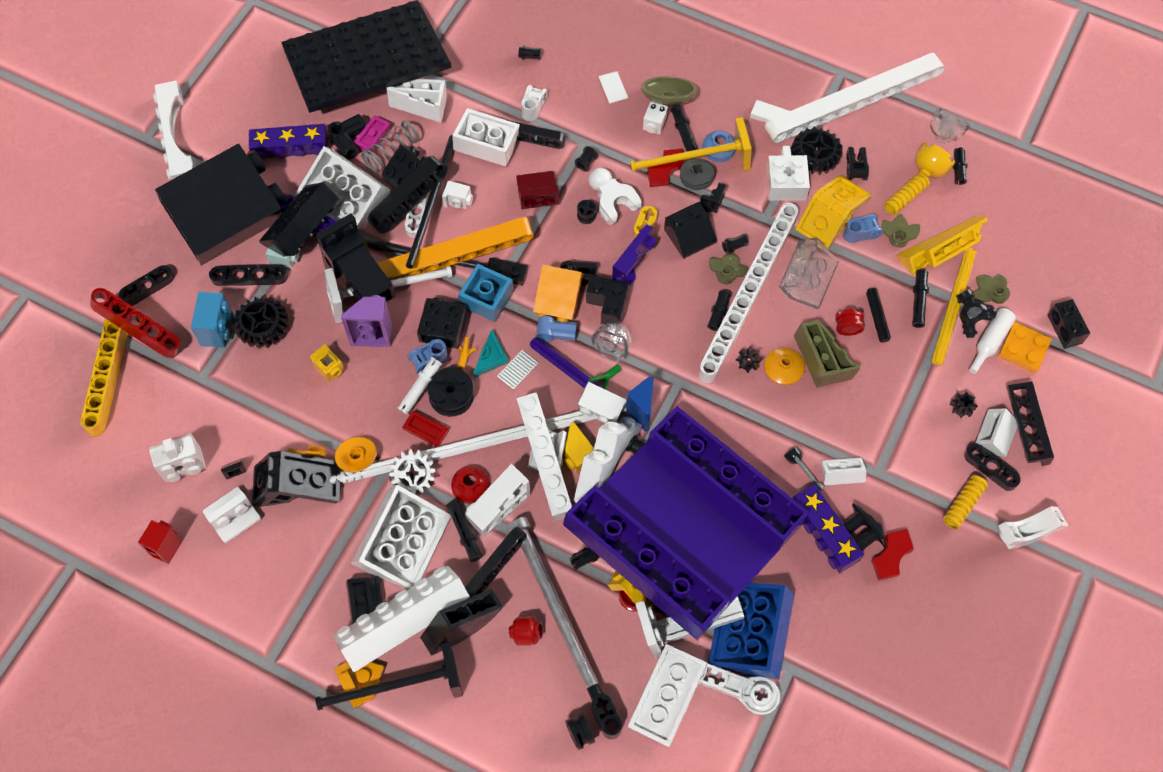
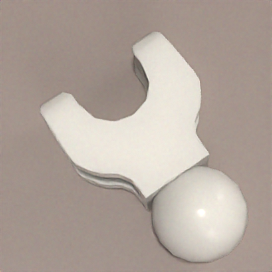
(612, 194)

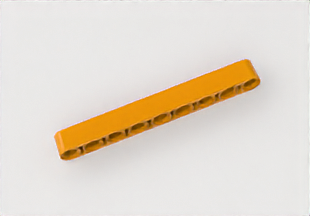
(460, 249)

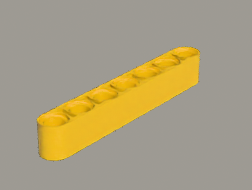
(103, 377)

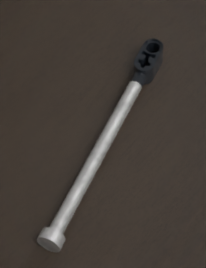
(569, 635)

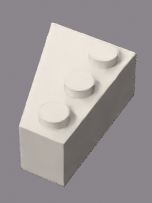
(420, 98)

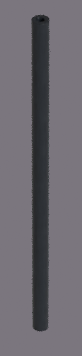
(428, 209)

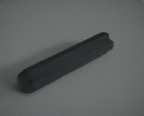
(878, 315)

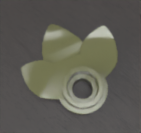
(900, 229)
(727, 268)
(992, 289)

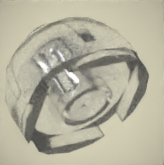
(947, 126)
(613, 341)

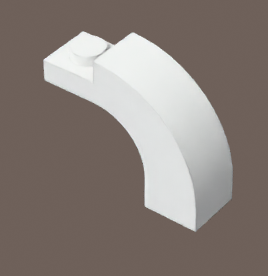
(1033, 528)

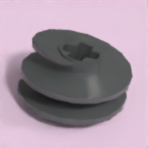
(696, 174)

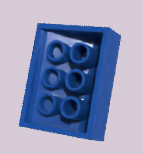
(759, 640)

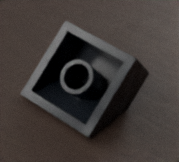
(690, 230)

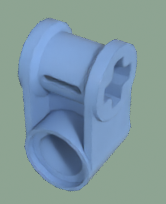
(864, 229)
(426, 352)

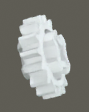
(422, 471)

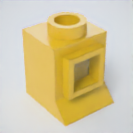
(327, 363)

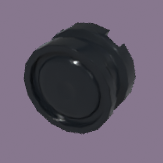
(580, 731)

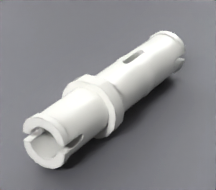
(419, 385)

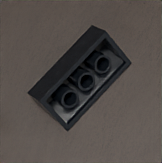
(300, 219)

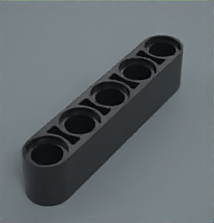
(407, 194)

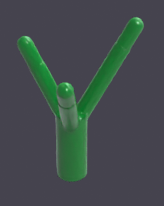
(607, 375)

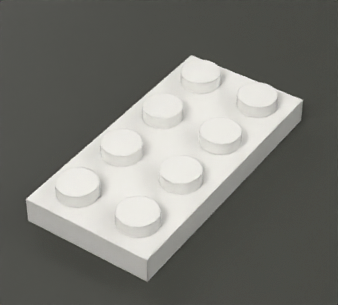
(667, 695)

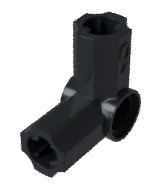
(341, 134)

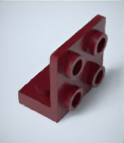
(537, 190)

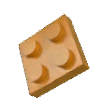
(1025, 347)

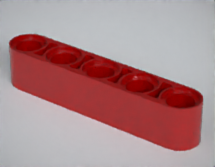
(131, 314)

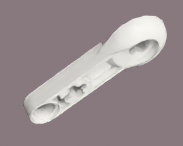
(744, 689)

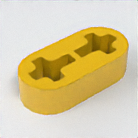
(641, 219)

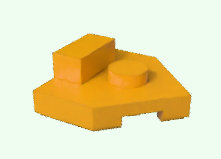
(364, 677)

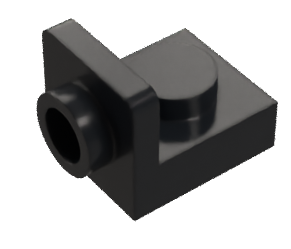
(713, 203)

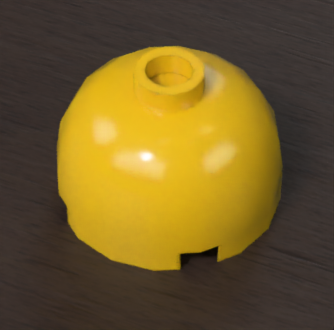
(933, 161)

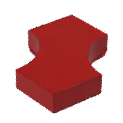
(660, 174)
(888, 562)

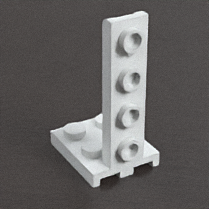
(667, 630)

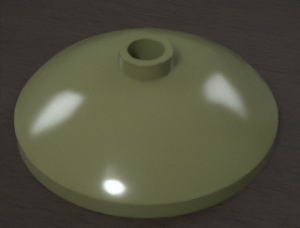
(669, 90)

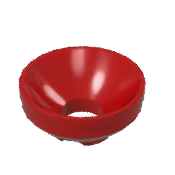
(471, 493)

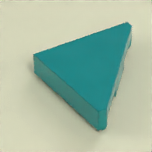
(491, 356)

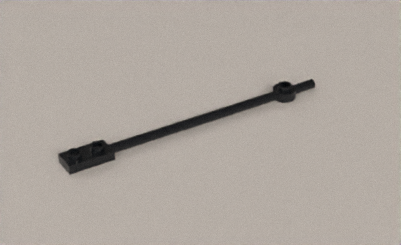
(509, 269)

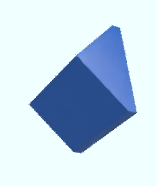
(639, 403)

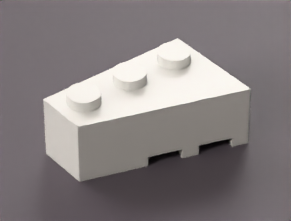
(498, 500)

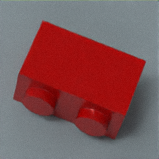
(160, 541)

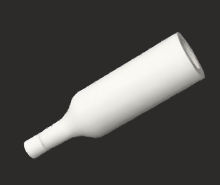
(993, 337)

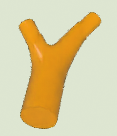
(464, 354)

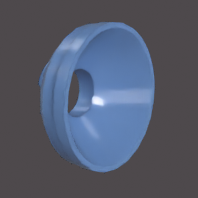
(709, 141)

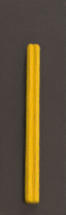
(953, 307)

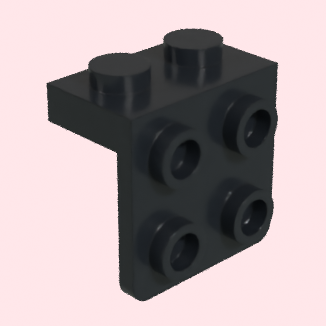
(402, 164)

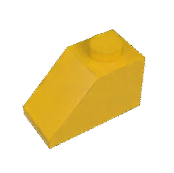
(576, 448)

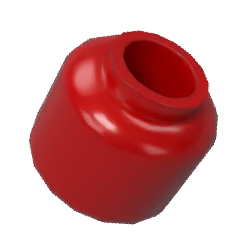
(526, 630)

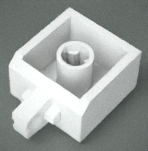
(787, 176)
(177, 458)

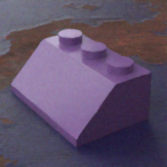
(368, 323)

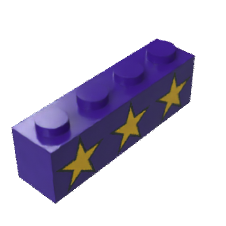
(288, 140)
(828, 530)

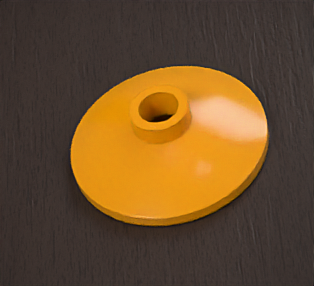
(782, 373)
(354, 448)

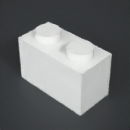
(600, 403)

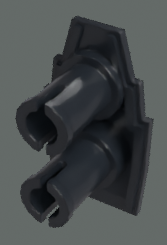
(875, 529)

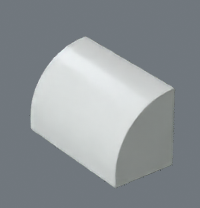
(997, 431)

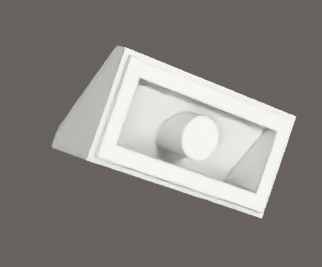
(843, 471)

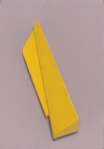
(943, 245)

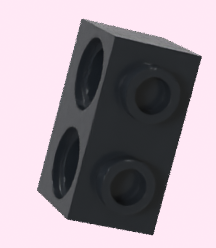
(1068, 324)

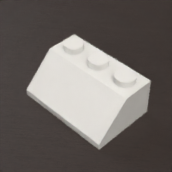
(485, 137)

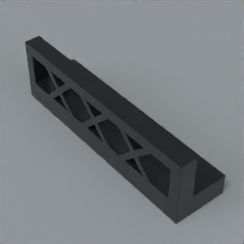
(1035, 421)

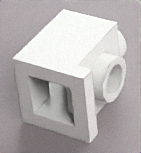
(457, 195)

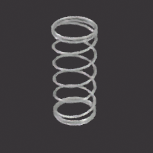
(409, 136)

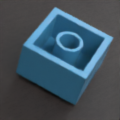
(486, 292)
(211, 319)

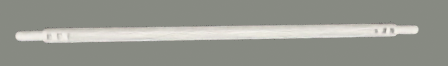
(465, 446)

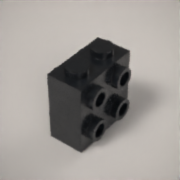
(442, 321)

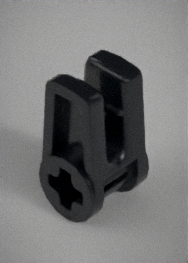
(858, 168)
(584, 267)

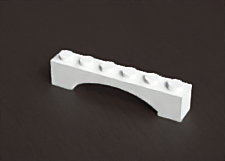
(169, 101)
(544, 455)

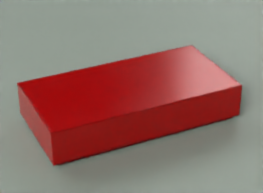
(425, 429)

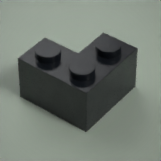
(608, 294)

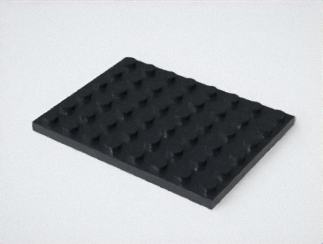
(365, 55)

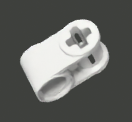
(532, 102)

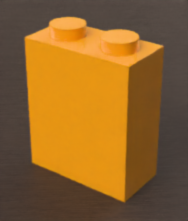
(558, 293)

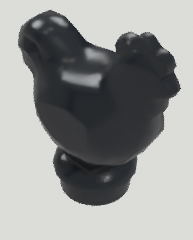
(973, 312)

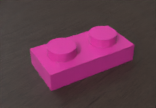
(372, 133)

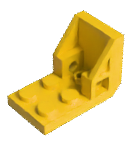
(831, 210)

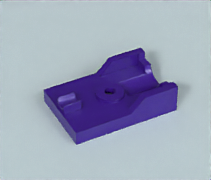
(624, 267)

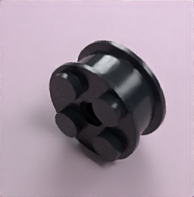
(450, 392)

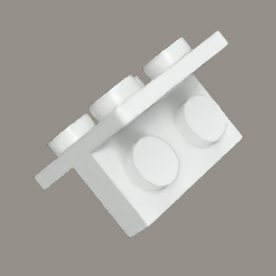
(231, 515)

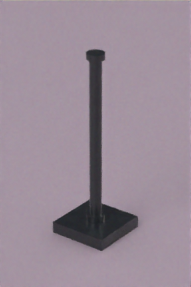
(448, 671)

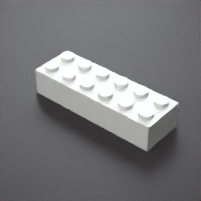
(399, 618)

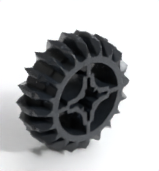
(828, 149)
(263, 328)

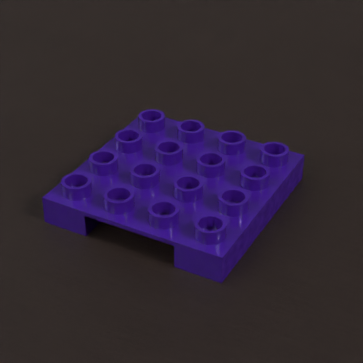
(686, 522)

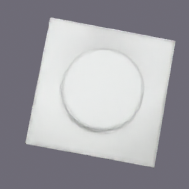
(655, 118)

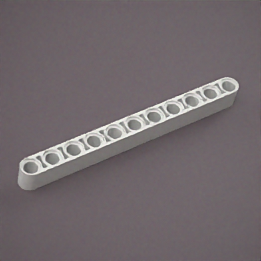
(854, 97)
(747, 298)

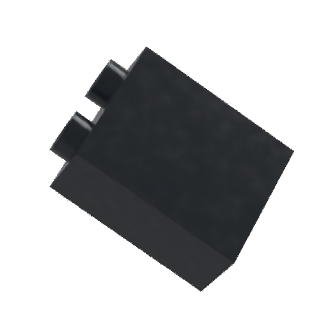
(221, 202)

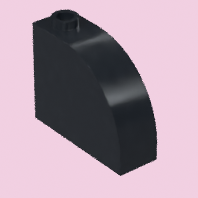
(460, 621)

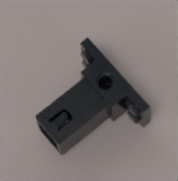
(348, 255)

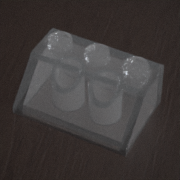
(809, 273)

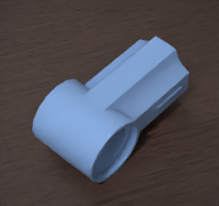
(551, 329)

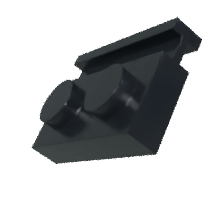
(363, 596)

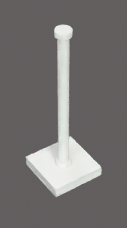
(336, 295)

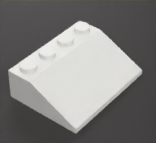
(354, 187)
(401, 538)

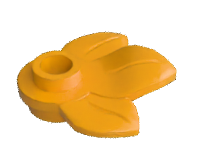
(314, 451)

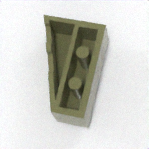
(823, 356)

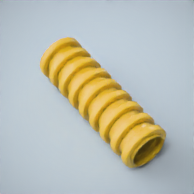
(907, 193)
(965, 502)

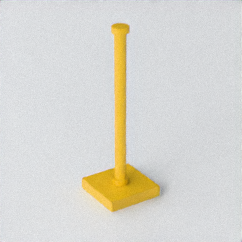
(740, 144)

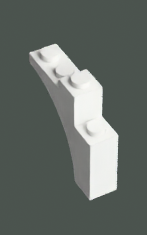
(609, 446)

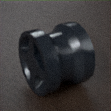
(583, 208)

